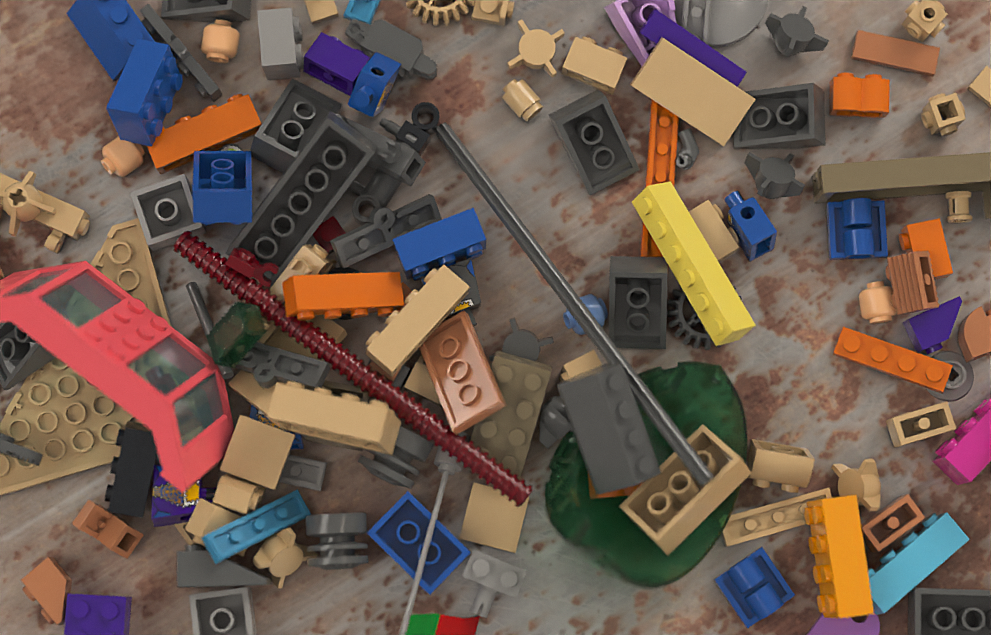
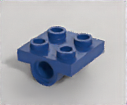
(856, 229)
(754, 587)

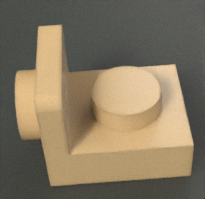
(493, 11)

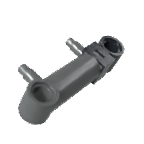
(382, 186)

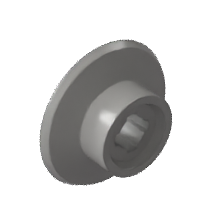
(963, 378)

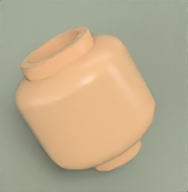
(220, 41)
(122, 157)
(876, 303)

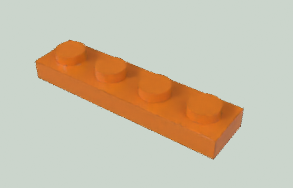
(893, 360)

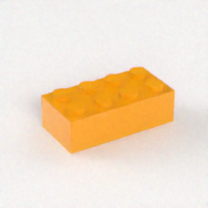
(839, 557)

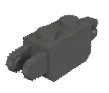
(394, 44)

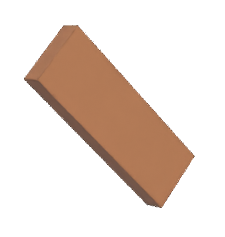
(895, 53)

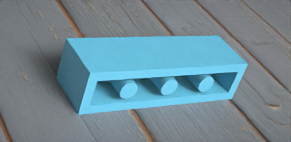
(914, 560)

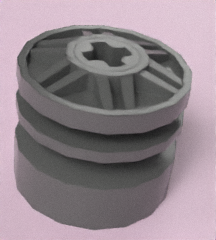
(393, 467)
(337, 540)

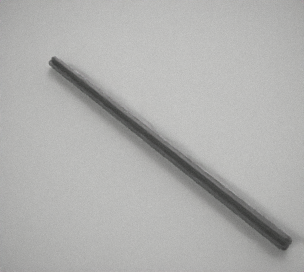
(573, 303)

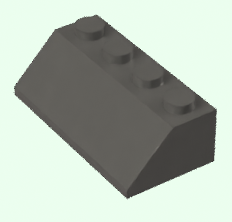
(609, 428)

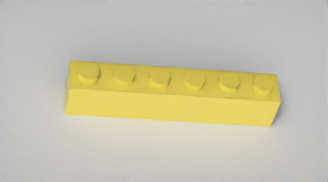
(693, 263)

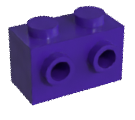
(334, 63)

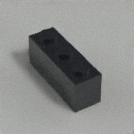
(132, 470)

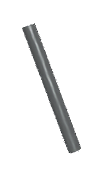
(205, 320)

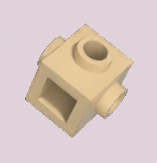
(924, 19)
(949, 107)

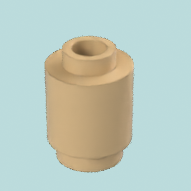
(522, 99)

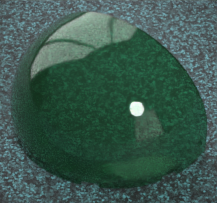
(600, 529)

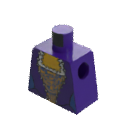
(173, 506)

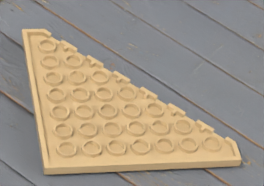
(60, 409)

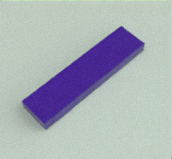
(661, 26)

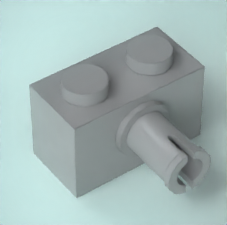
(492, 578)

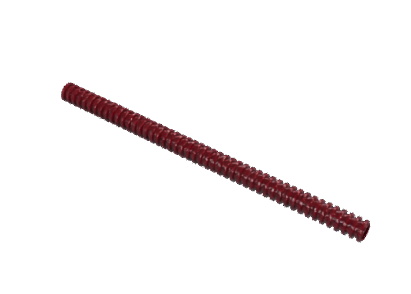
(354, 369)

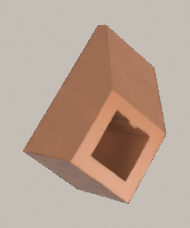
(50, 587)

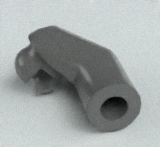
(689, 151)

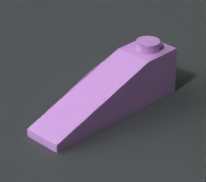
(629, 18)

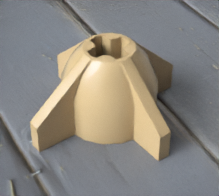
(536, 49)
(23, 202)
(861, 482)
(281, 555)

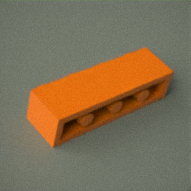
(205, 132)
(343, 294)

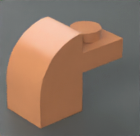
(975, 335)
(108, 528)

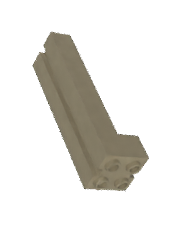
(905, 178)

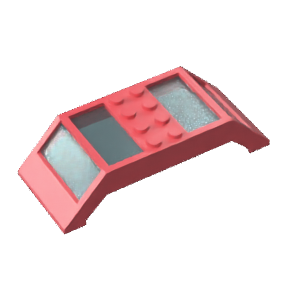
(129, 359)

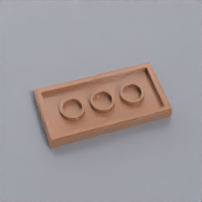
(461, 373)

